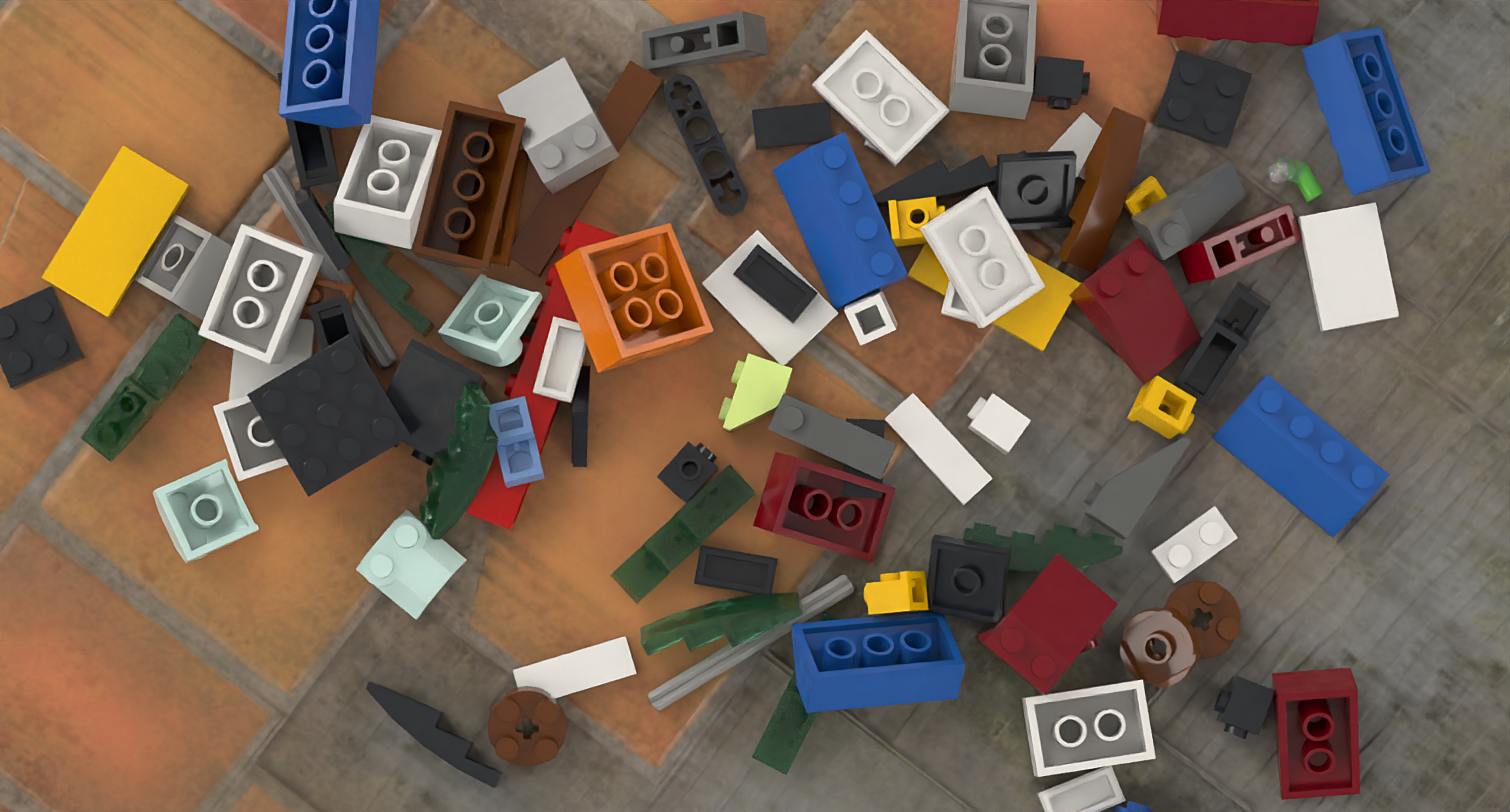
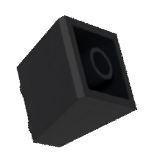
(426, 397)

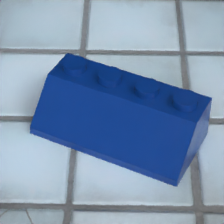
(329, 62)
(1365, 110)
(840, 221)
(1300, 455)
(876, 661)

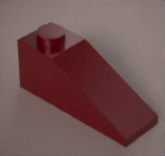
(1239, 244)

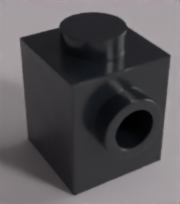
(1059, 82)
(689, 471)
(1243, 706)

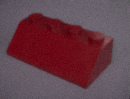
(1244, 20)

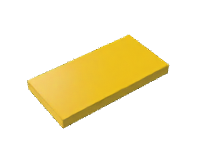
(116, 231)
(1029, 321)

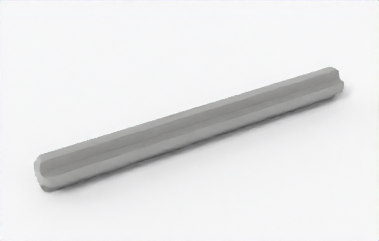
(369, 330)
(728, 656)

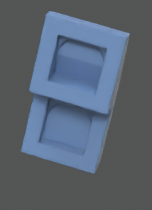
(516, 442)

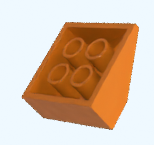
(633, 297)

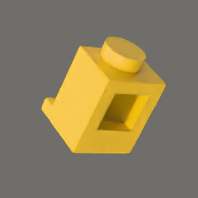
(903, 230)
(1173, 402)
(897, 593)

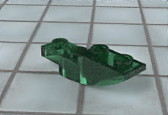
(146, 388)
(462, 470)
(1034, 557)

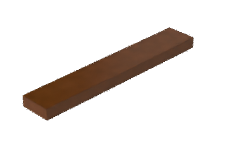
(560, 210)

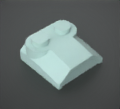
(490, 321)
(204, 511)
(410, 564)

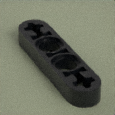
(703, 146)

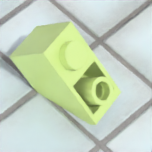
(757, 391)

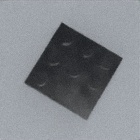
(329, 415)

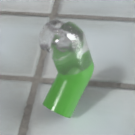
(1296, 172)

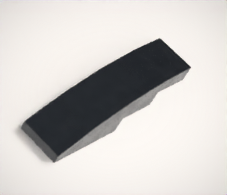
(939, 183)
(422, 724)

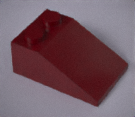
(1137, 311)
(809, 506)
(1050, 624)
(1316, 733)

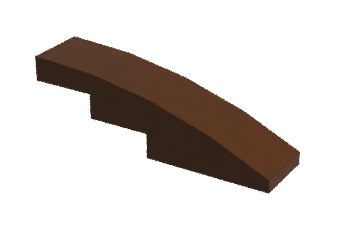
(1102, 197)

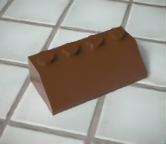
(468, 186)

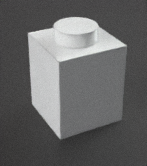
(871, 317)
(997, 422)

